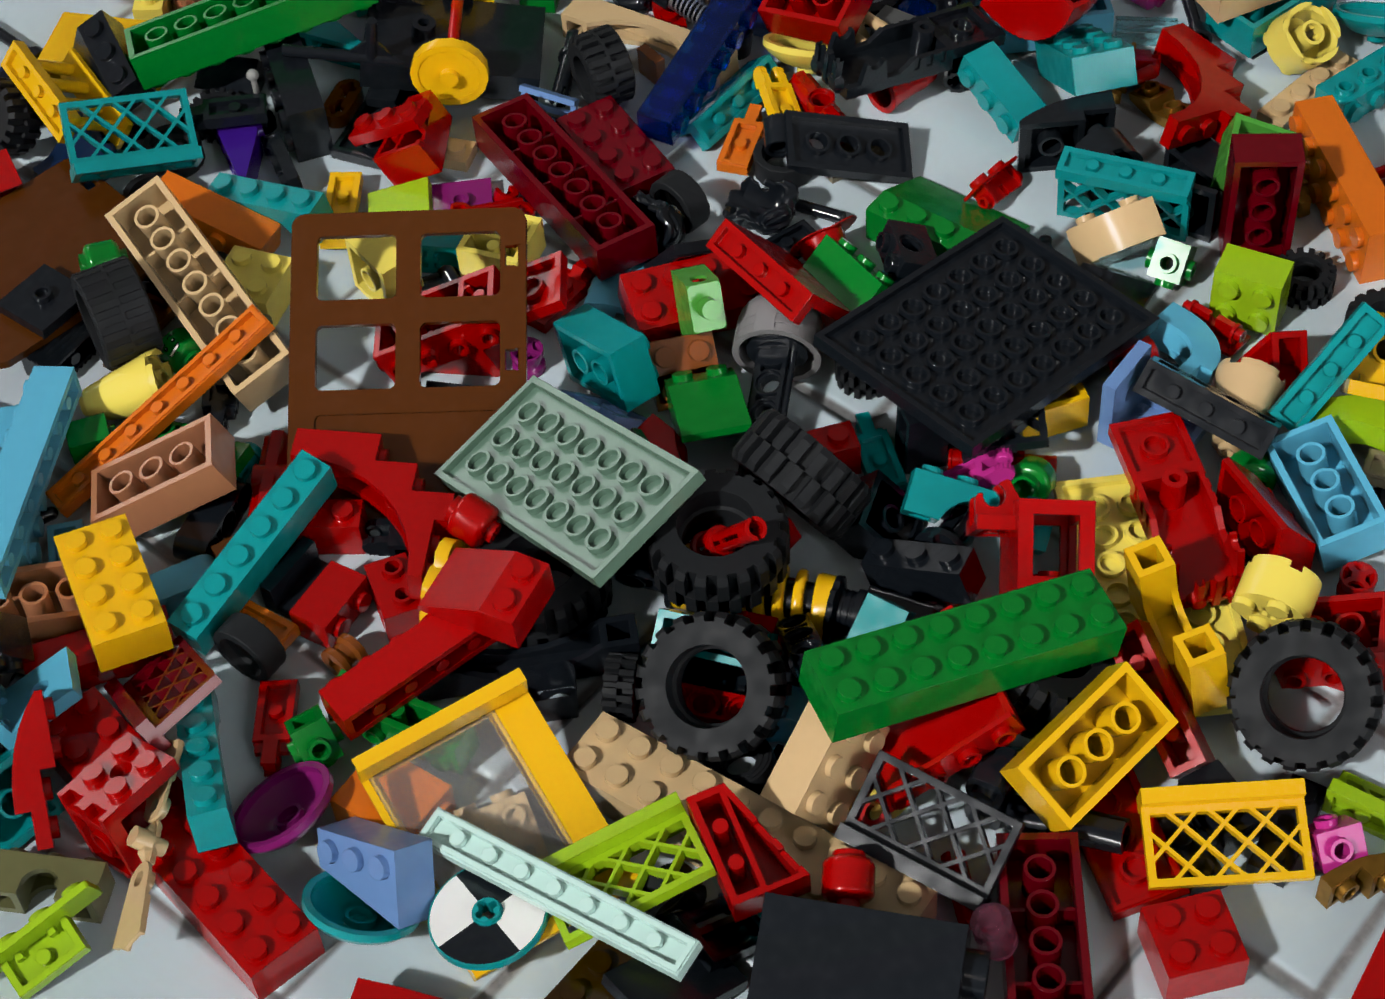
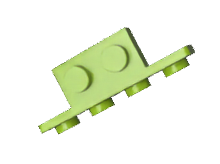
(47, 942)

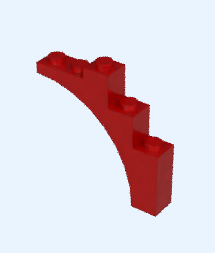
(1209, 82)
(391, 487)

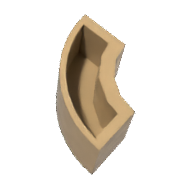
(1115, 230)

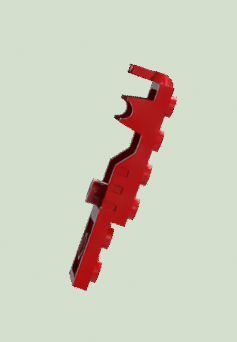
(1179, 505)

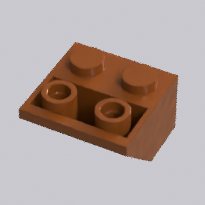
(681, 354)

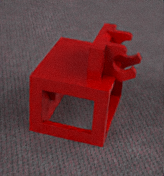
(1014, 524)

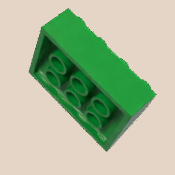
(937, 207)

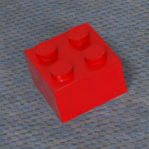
(1193, 945)

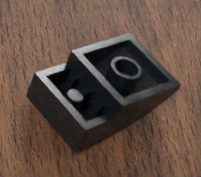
(1060, 125)

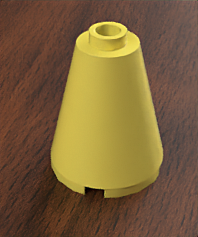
(126, 387)

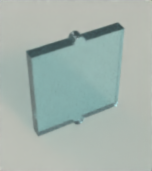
(1128, 252)

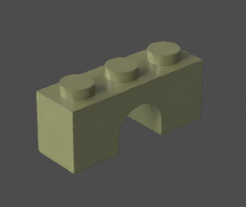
(29, 873)

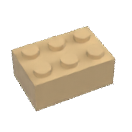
(820, 776)

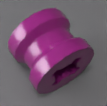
(535, 360)

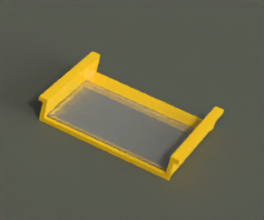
(491, 766)

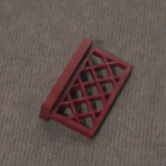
(164, 691)

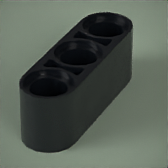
(212, 523)
(796, 636)

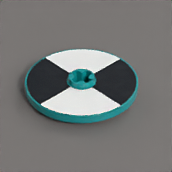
(475, 940)

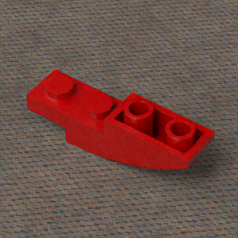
(34, 752)

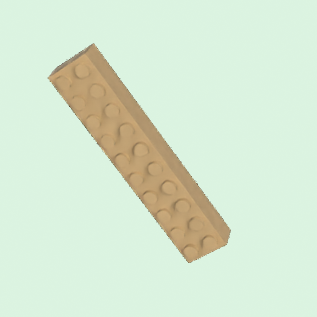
(632, 770)

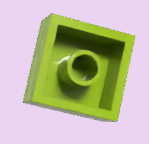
(1251, 288)

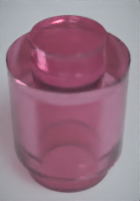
(994, 930)

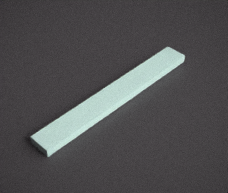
(562, 895)

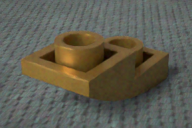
(1156, 101)
(1343, 882)

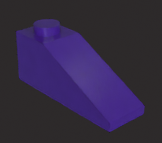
(242, 149)

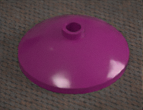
(283, 807)

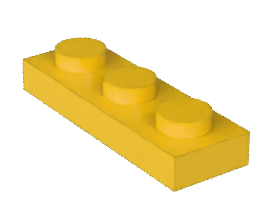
(344, 197)

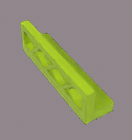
(1358, 800)

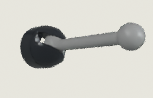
(268, 128)

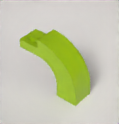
(1358, 419)

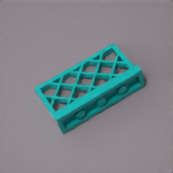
(132, 162)
(1126, 179)

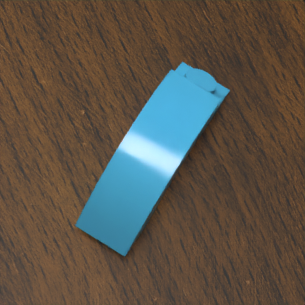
(1188, 342)

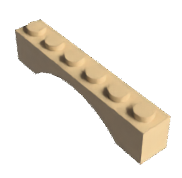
(633, 29)

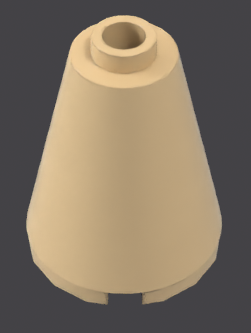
(1251, 383)

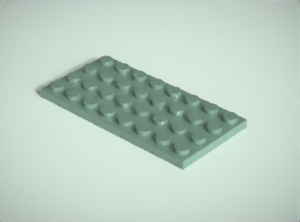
(570, 479)

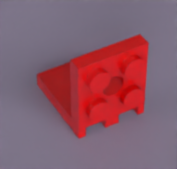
(103, 798)

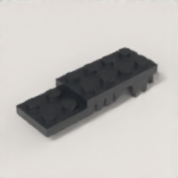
(902, 50)

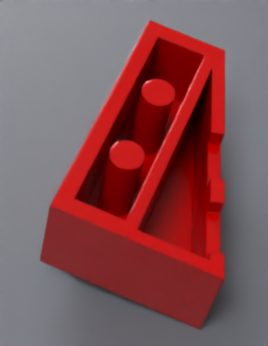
(418, 151)
(743, 852)

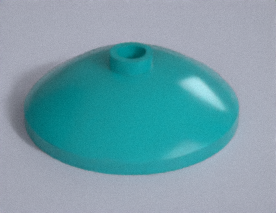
(1363, 18)
(345, 915)

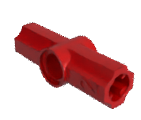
(812, 96)
(270, 467)

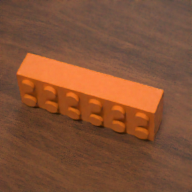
(1343, 185)

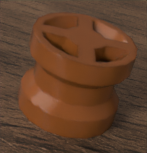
(344, 654)

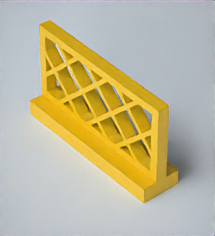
(1225, 798)

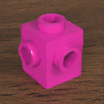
(1336, 841)

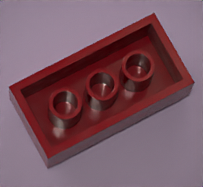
(616, 145)
(1262, 192)

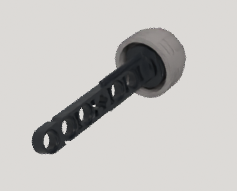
(774, 351)

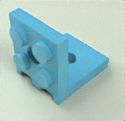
(55, 676)

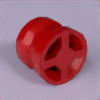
(1356, 578)

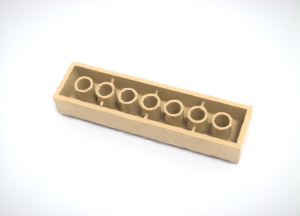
(197, 285)

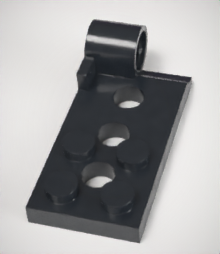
(789, 137)

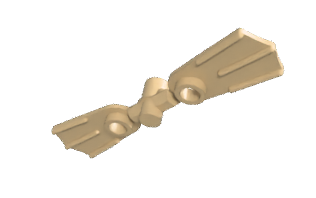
(149, 845)

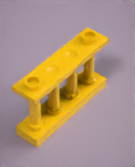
(45, 93)

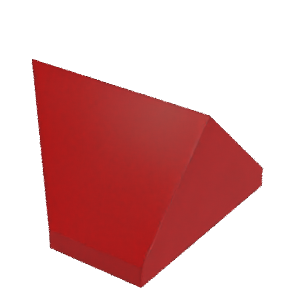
(1284, 351)

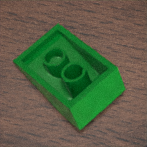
(706, 403)

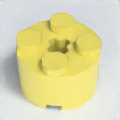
(1302, 38)
(1275, 592)

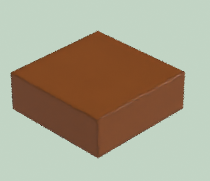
(650, 63)

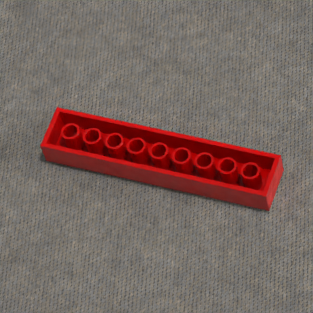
(216, 890)

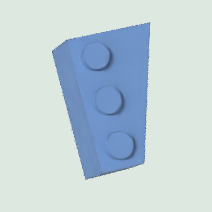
(381, 867)

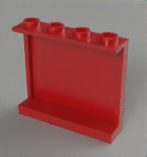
(774, 274)
(948, 741)

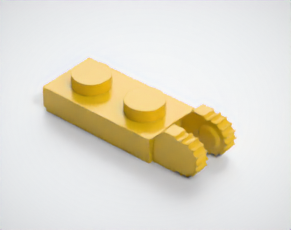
(775, 90)

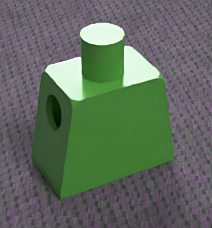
(698, 303)

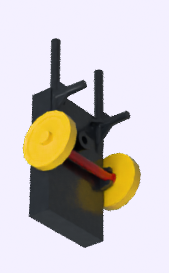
(446, 47)

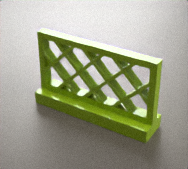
(626, 838)

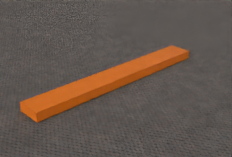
(164, 405)

